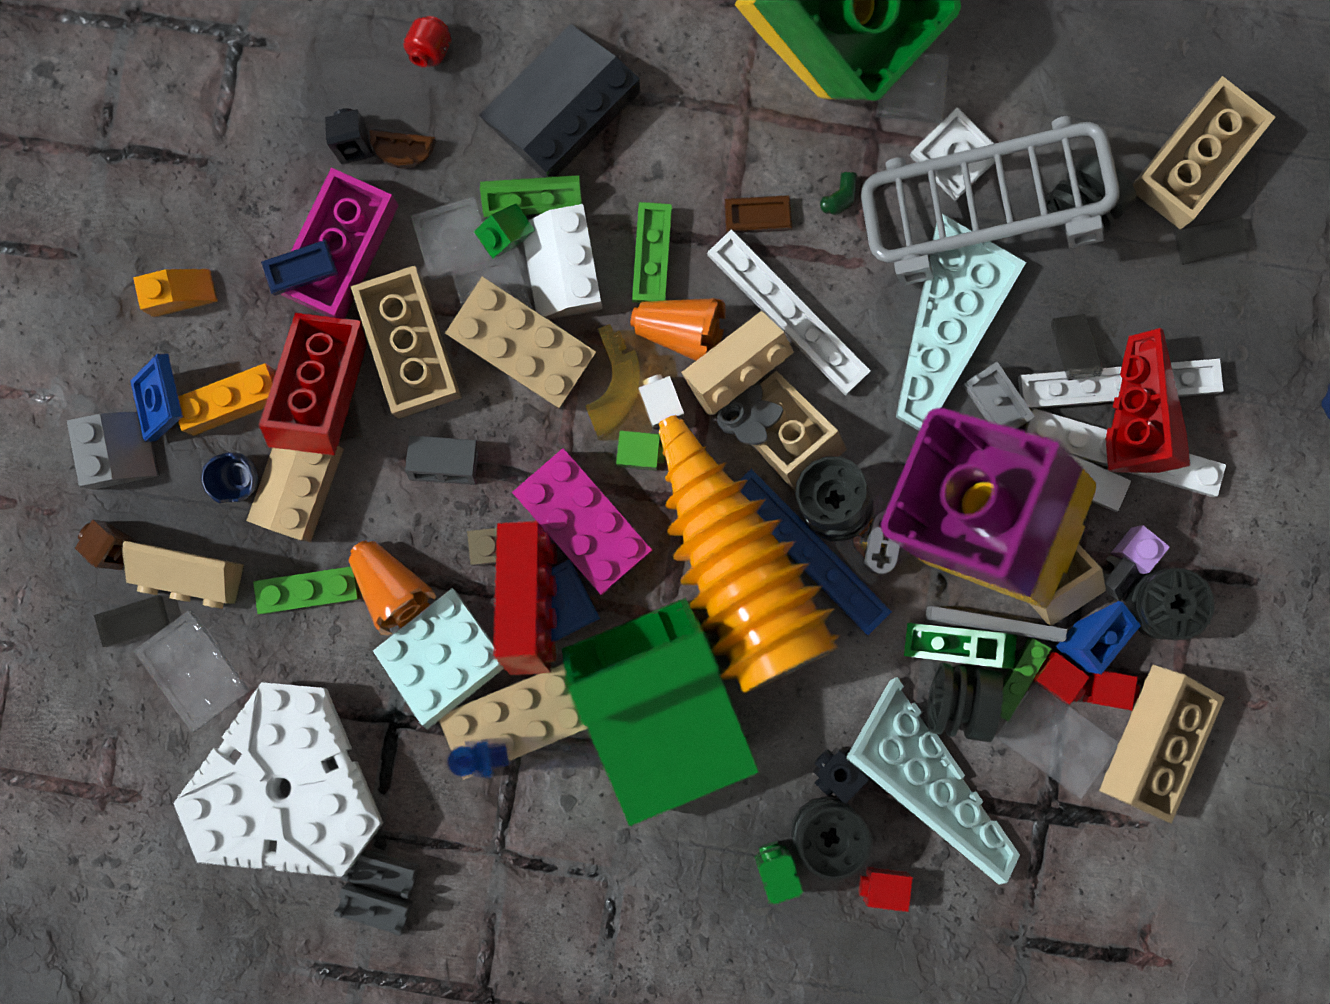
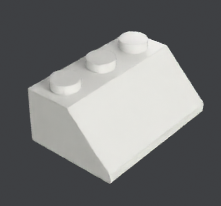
(562, 263)

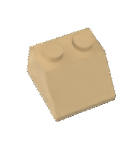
(1076, 588)

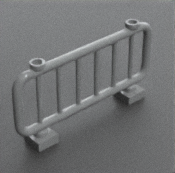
(1081, 223)

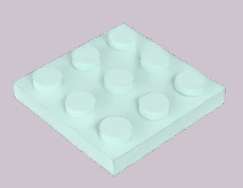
(439, 658)

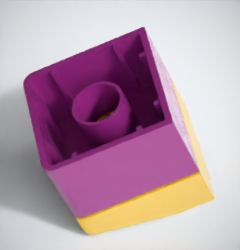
(990, 505)

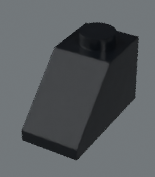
(347, 136)

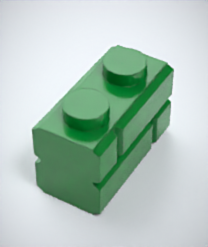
(777, 873)

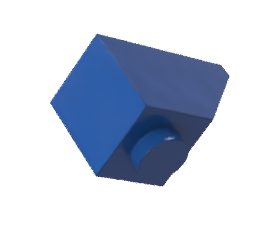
(1099, 638)

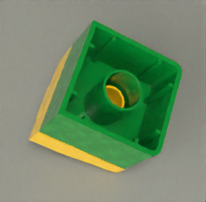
(849, 44)

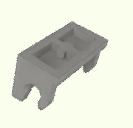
(998, 398)

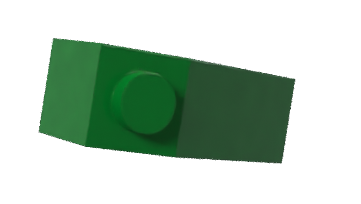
(960, 645)

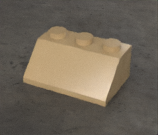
(737, 362)
(293, 492)
(181, 574)

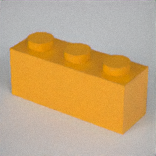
(226, 399)

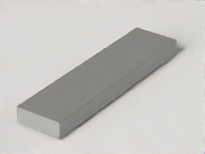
(996, 624)

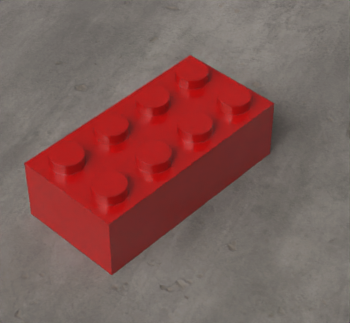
(313, 384)
(524, 598)

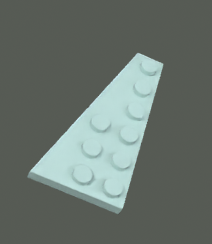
(953, 319)

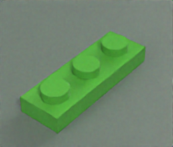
(530, 194)
(651, 252)
(305, 590)

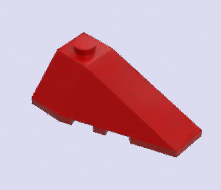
(1148, 417)

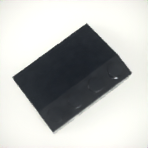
(562, 101)

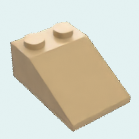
(799, 435)

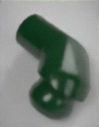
(843, 198)

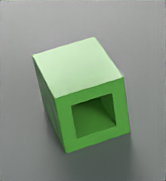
(639, 450)

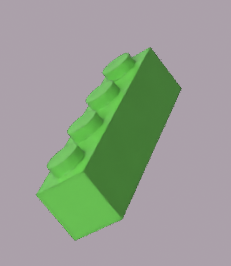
(1019, 679)

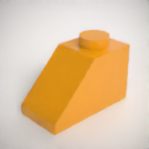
(174, 290)

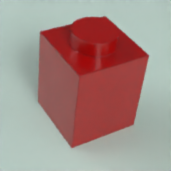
(1061, 678)
(1112, 690)
(886, 889)

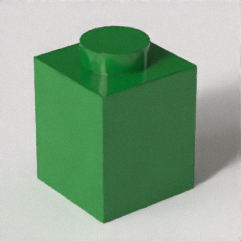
(504, 230)

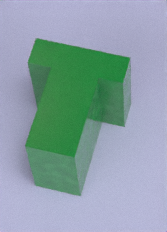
(657, 711)

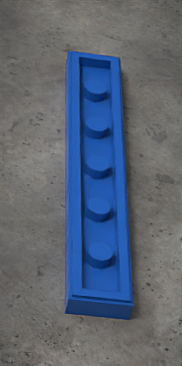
(825, 566)

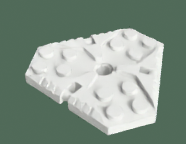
(238, 807)

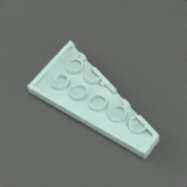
(926, 779)

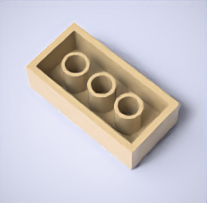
(1202, 153)
(405, 342)
(520, 342)
(520, 716)
(1162, 743)

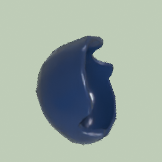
(229, 477)

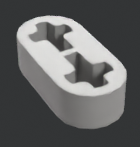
(874, 544)

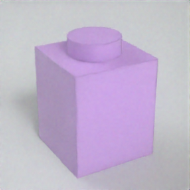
(1141, 548)

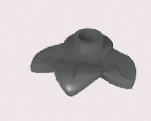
(753, 416)

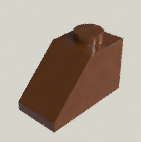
(102, 545)

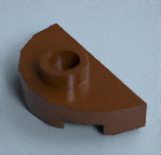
(401, 149)

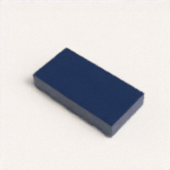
(299, 267)

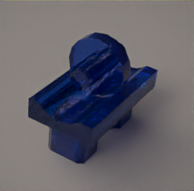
(477, 758)

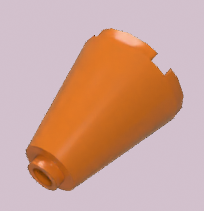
(681, 325)
(388, 587)

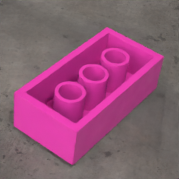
(353, 223)
(582, 521)

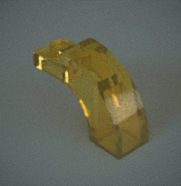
(620, 398)

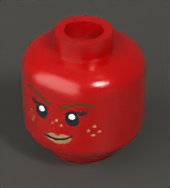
(427, 41)

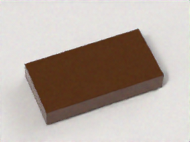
(758, 214)

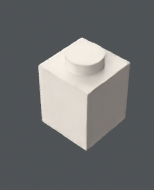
(660, 399)

